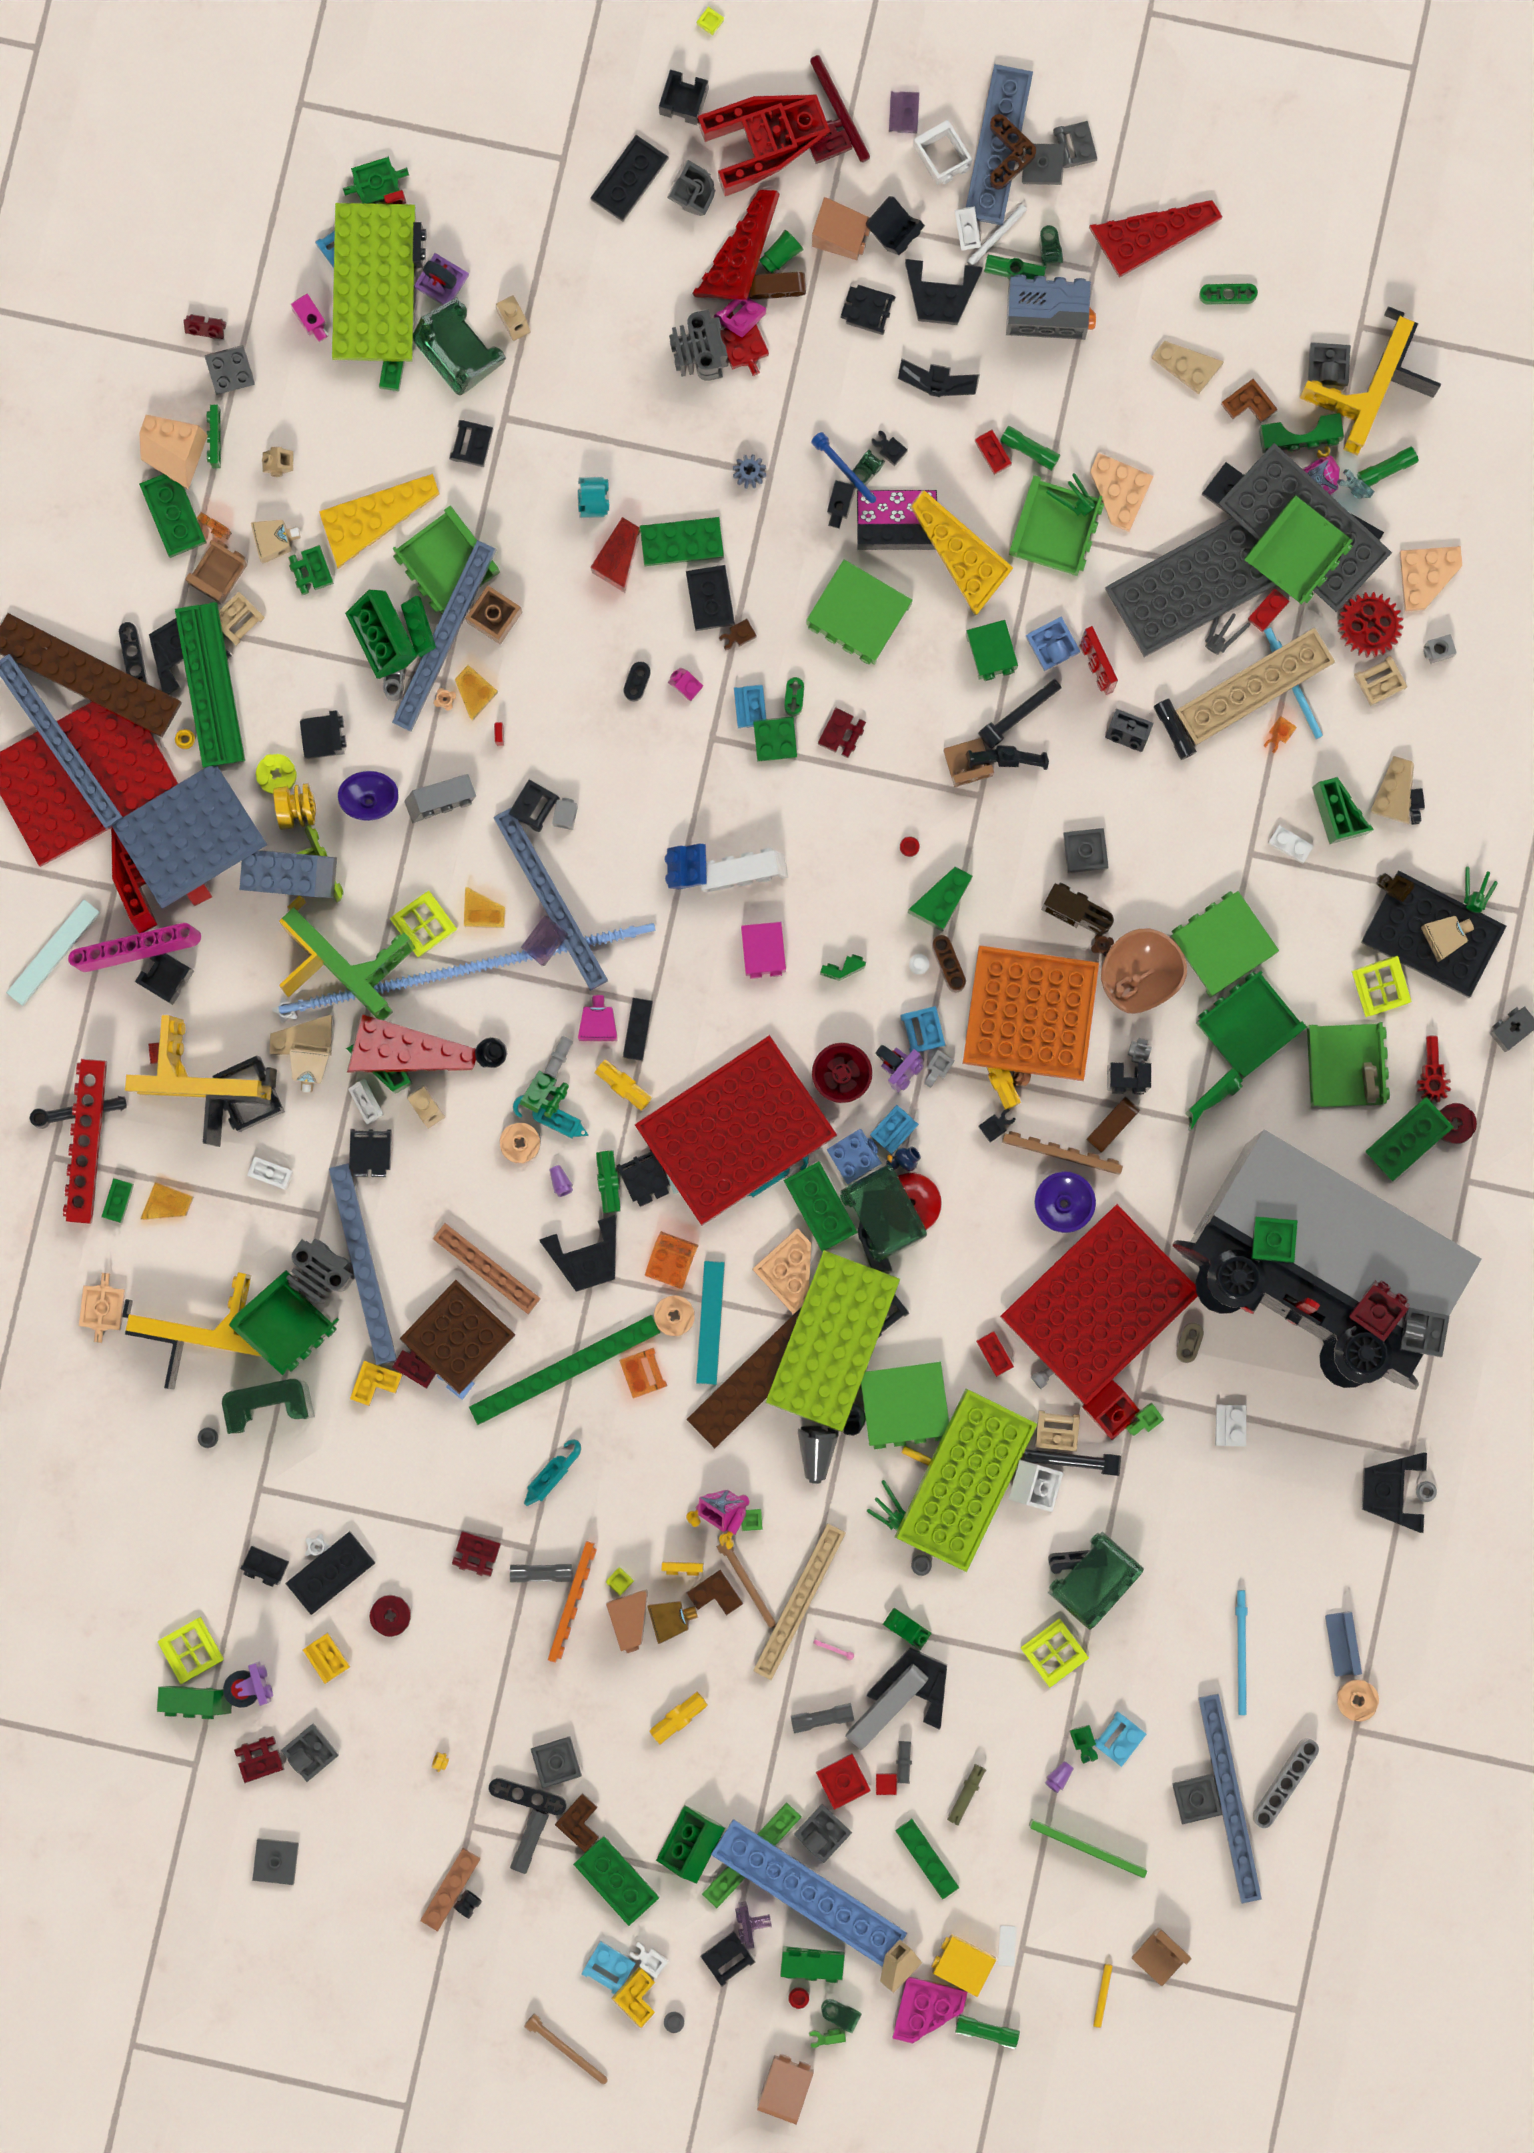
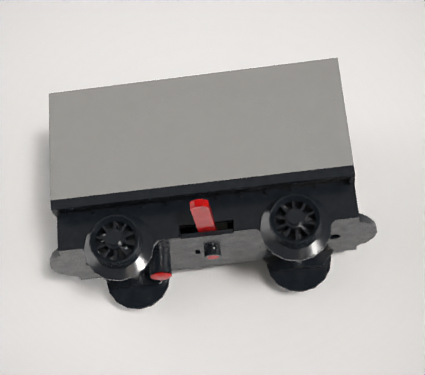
(1341, 1249)

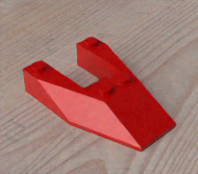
(776, 129)
(129, 883)

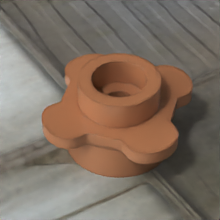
(1021, 1078)

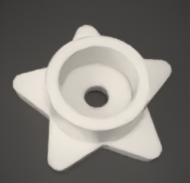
(283, 1017)
(313, 1542)

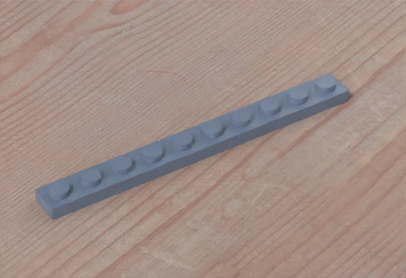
(444, 635)
(58, 742)
(550, 899)
(362, 1264)
(1229, 1798)

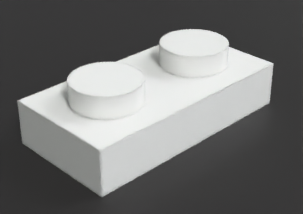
(968, 228)
(1290, 844)
(365, 1101)
(270, 1173)

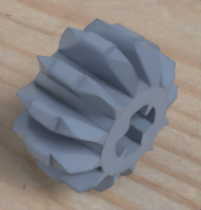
(755, 476)

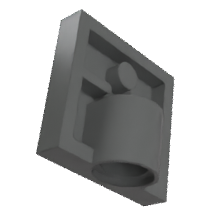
(1329, 363)
(229, 369)
(1424, 1332)
(309, 1752)
(822, 1833)

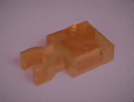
(217, 528)
(1281, 731)

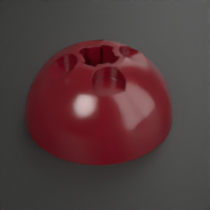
(845, 1061)

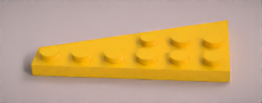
(366, 519)
(969, 560)

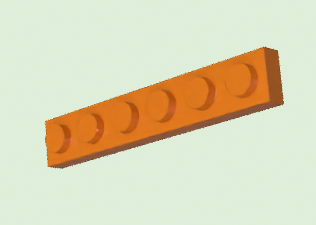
(575, 1593)

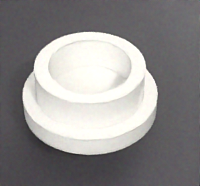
(919, 964)

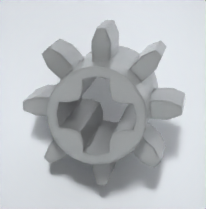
(1139, 1050)

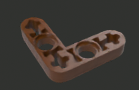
(1016, 148)

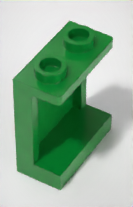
(992, 650)

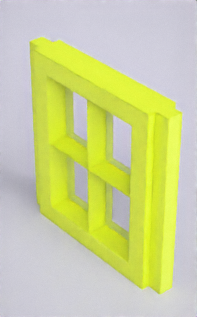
(437, 912)
(1398, 980)
(206, 1641)
(1065, 1667)

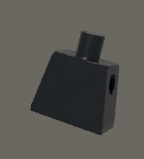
(843, 494)

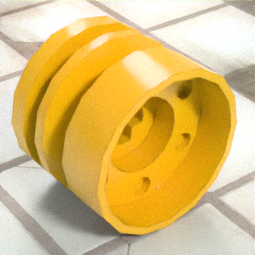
(294, 806)

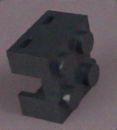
(683, 98)
(165, 977)
(1119, 1084)

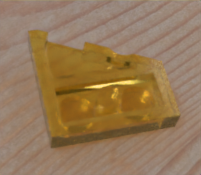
(474, 691)
(482, 911)
(166, 1203)

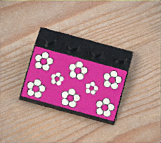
(890, 521)

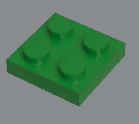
(775, 738)
(1274, 1239)

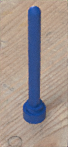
(821, 442)

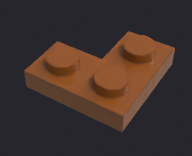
(1250, 397)

